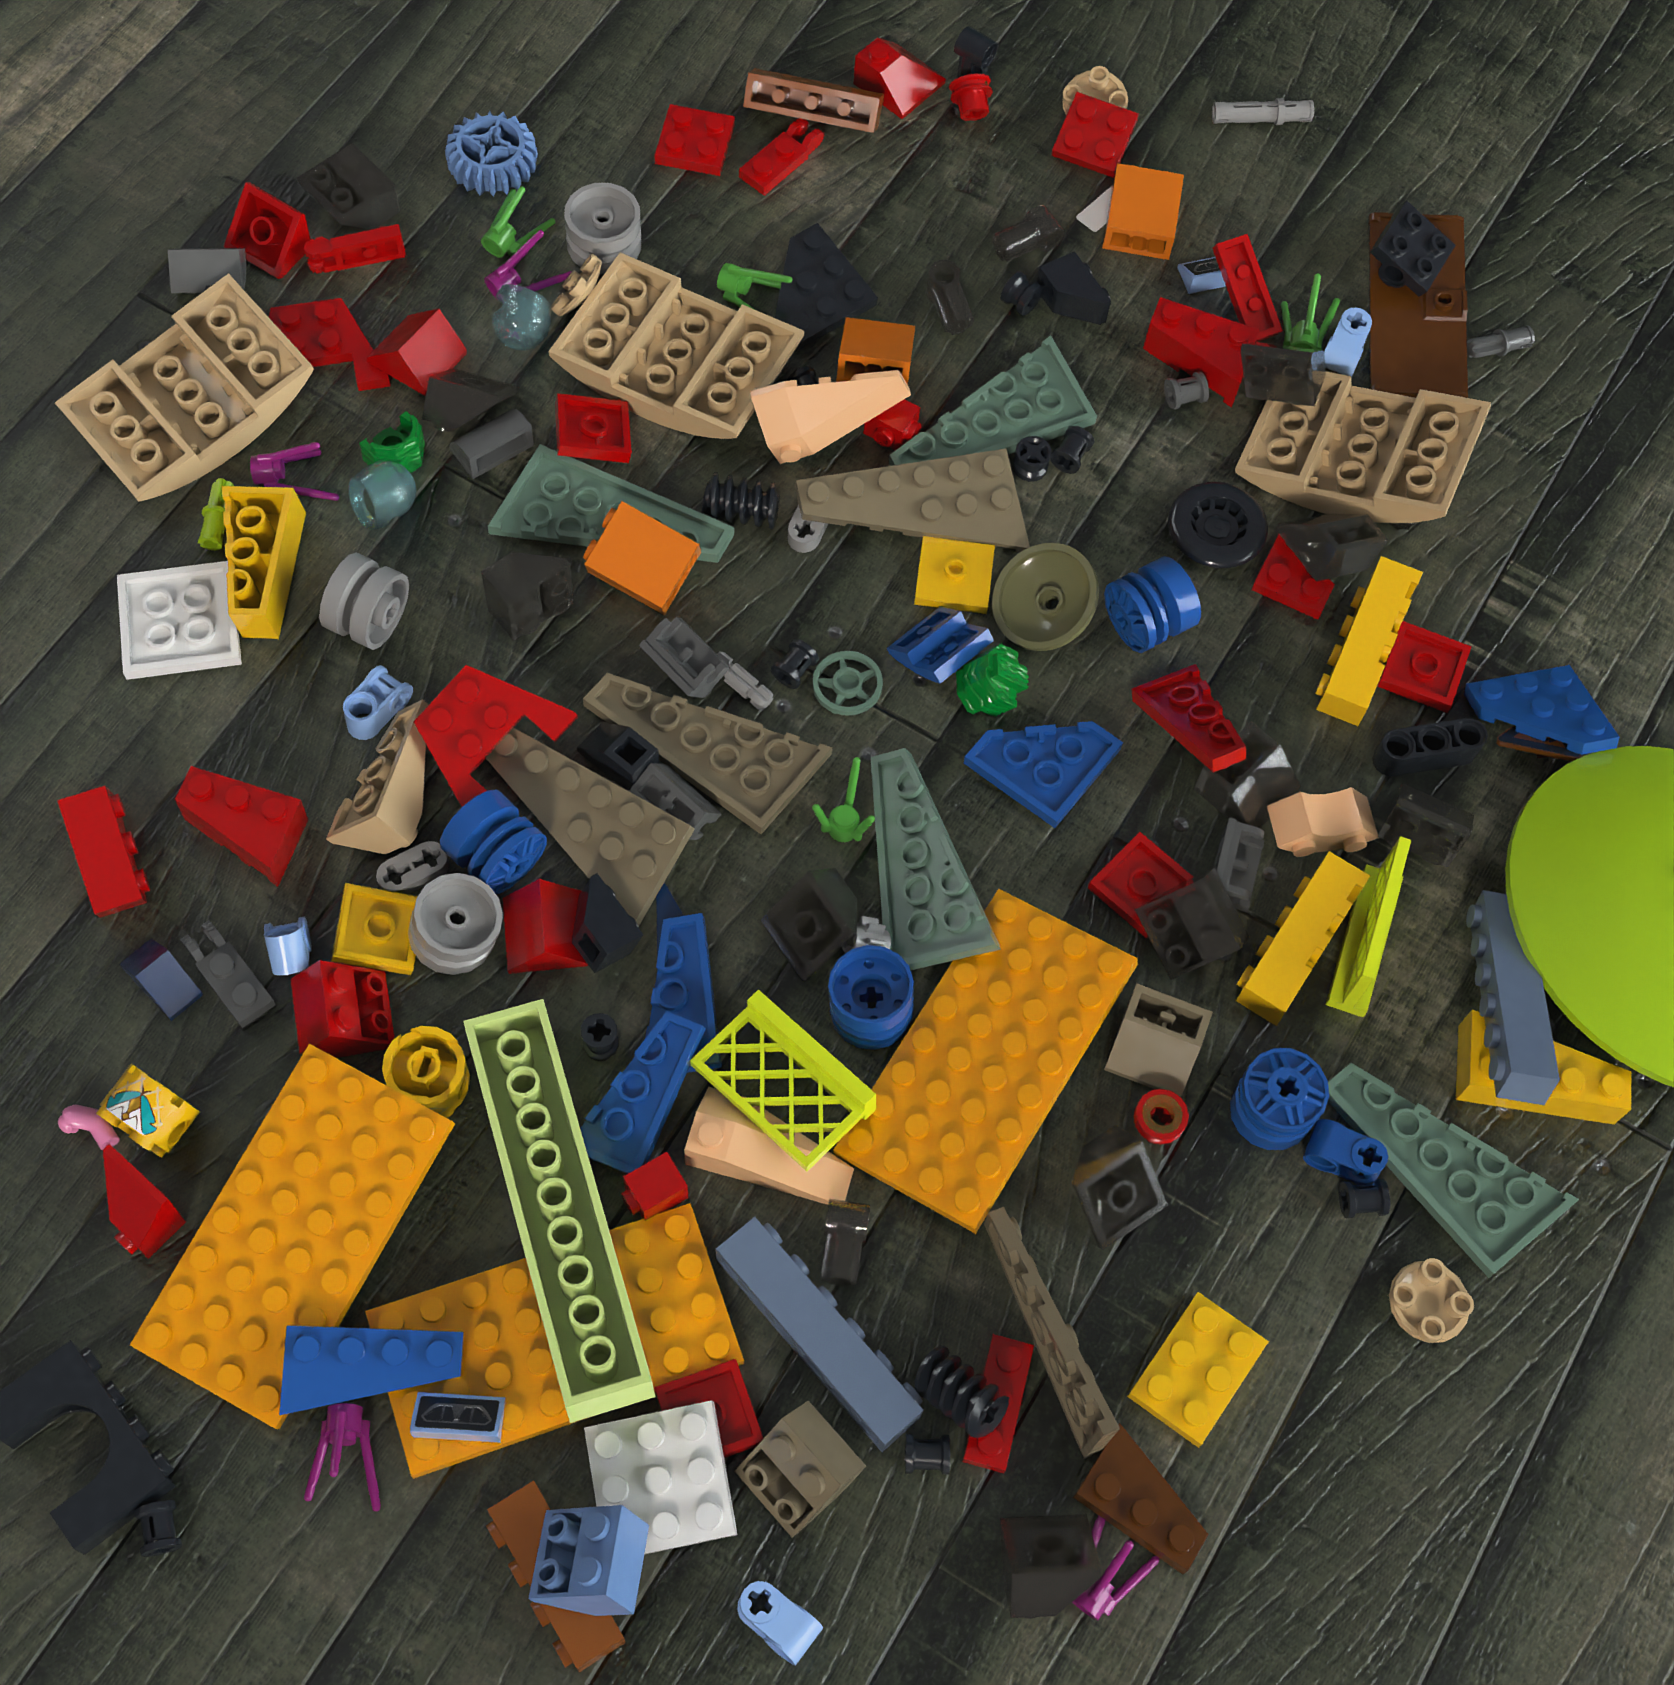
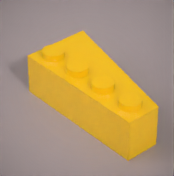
(261, 555)
(1367, 641)
(1301, 938)
(1586, 1088)

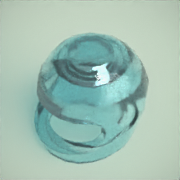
(522, 319)
(389, 488)

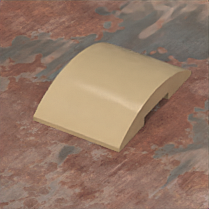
(673, 350)
(189, 393)
(1365, 451)

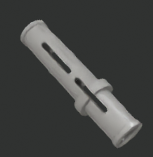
(1255, 111)

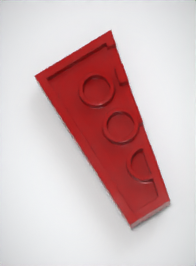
(1190, 715)

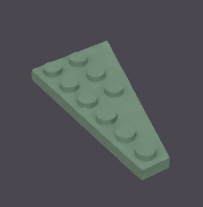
(1028, 400)
(569, 500)
(921, 879)
(1457, 1178)

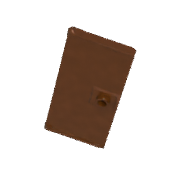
(1421, 338)

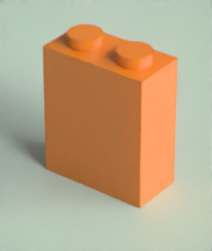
(1143, 211)
(874, 347)
(641, 557)

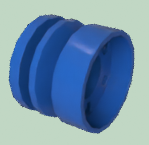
(1152, 604)
(493, 841)
(871, 976)
(1268, 1117)

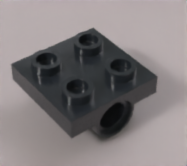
(1411, 250)

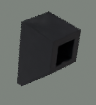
(1073, 290)
(619, 753)
(602, 926)

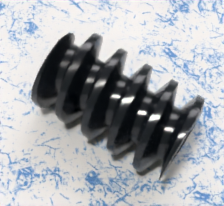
(741, 500)
(960, 1392)

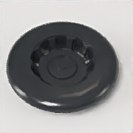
(1214, 534)

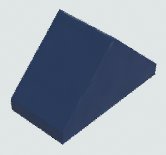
(161, 978)

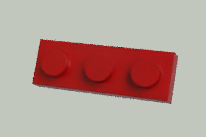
(1247, 286)
(1008, 1368)

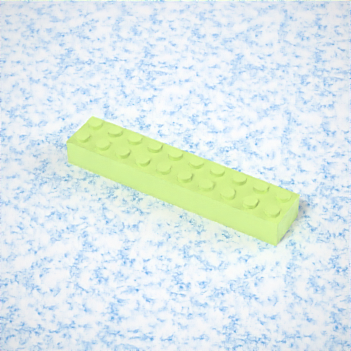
(558, 1212)

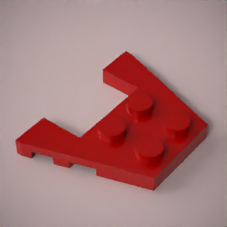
(328, 336)
(474, 718)

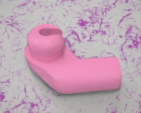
(85, 1118)

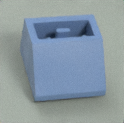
(590, 1560)

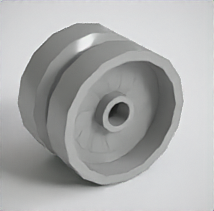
(602, 222)
(364, 601)
(455, 923)

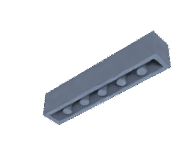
(1512, 1006)
(819, 1333)

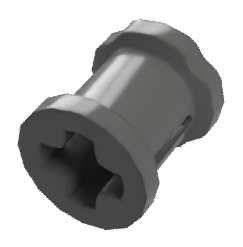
(1186, 390)

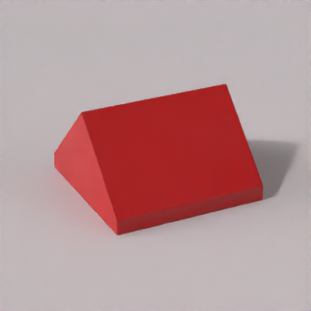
(268, 231)
(419, 349)
(541, 928)

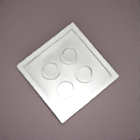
(176, 621)
(666, 1473)

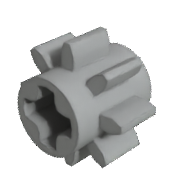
(869, 933)

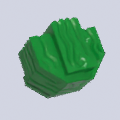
(400, 445)
(992, 681)

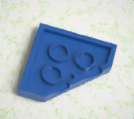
(1545, 706)
(1044, 764)

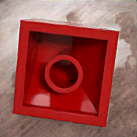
(897, 74)
(137, 1207)

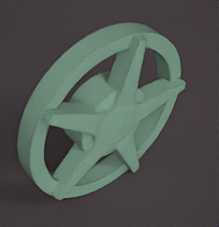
(847, 683)

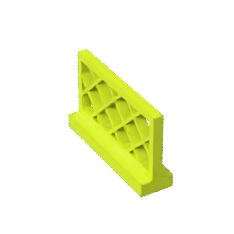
(1368, 934)
(814, 1064)

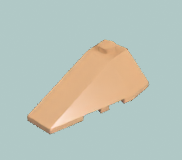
(811, 417)
(733, 1146)

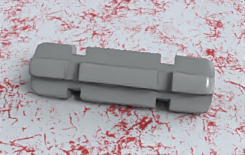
(746, 684)

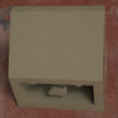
(1158, 1040)
(800, 1468)

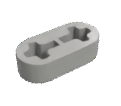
(810, 540)
(412, 868)

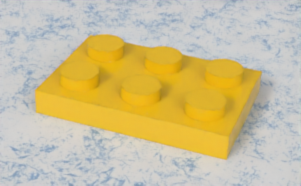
(1198, 1369)

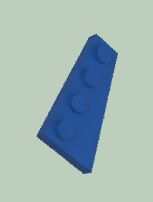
(685, 979)
(634, 1110)
(354, 1363)

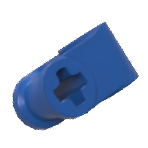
(1342, 1150)

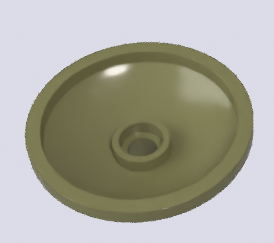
(1030, 586)

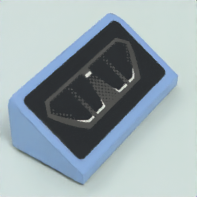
(1201, 275)
(458, 1417)

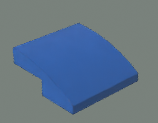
(940, 644)

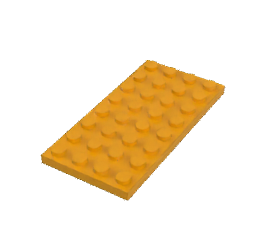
(987, 1061)
(292, 1230)
(507, 1348)

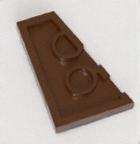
(1140, 1503)

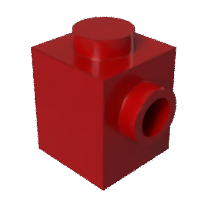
(894, 425)
(654, 1187)

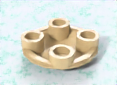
(1097, 84)
(578, 286)
(1430, 1301)

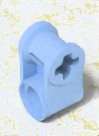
(1347, 341)
(380, 698)
(288, 946)
(785, 1628)

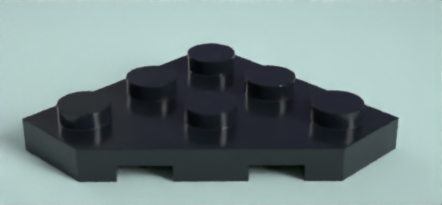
(822, 287)

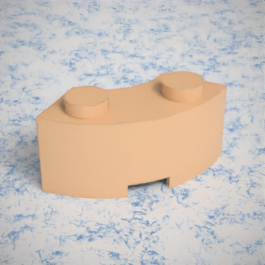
(1322, 822)

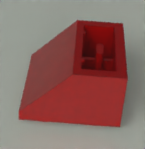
(342, 1009)

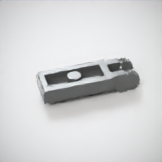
(230, 977)

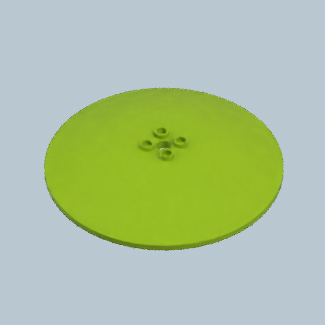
(1597, 899)

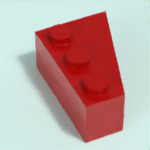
(1200, 342)
(244, 818)
(104, 850)

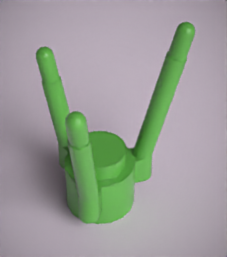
(501, 234)
(738, 280)
(1305, 332)
(844, 819)

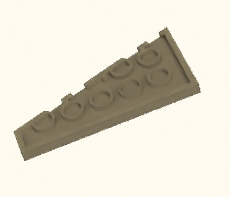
(938, 498)
(719, 753)
(594, 820)
(1055, 1341)

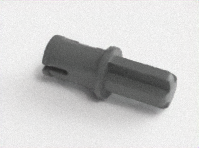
(1501, 342)

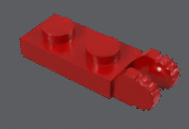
(780, 157)
(355, 249)

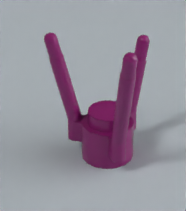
(508, 275)
(270, 468)
(341, 1429)
(1097, 1597)

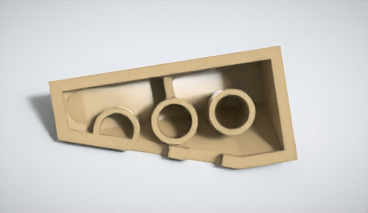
(391, 792)

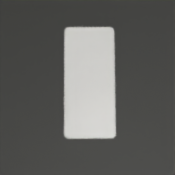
(1096, 213)

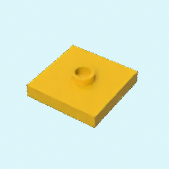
(954, 574)
(374, 929)

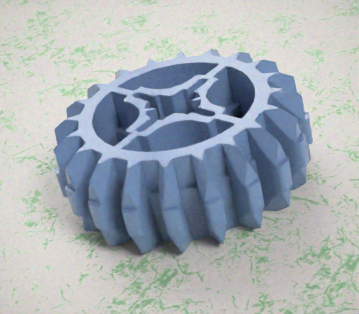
(491, 153)

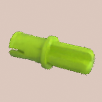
(213, 524)

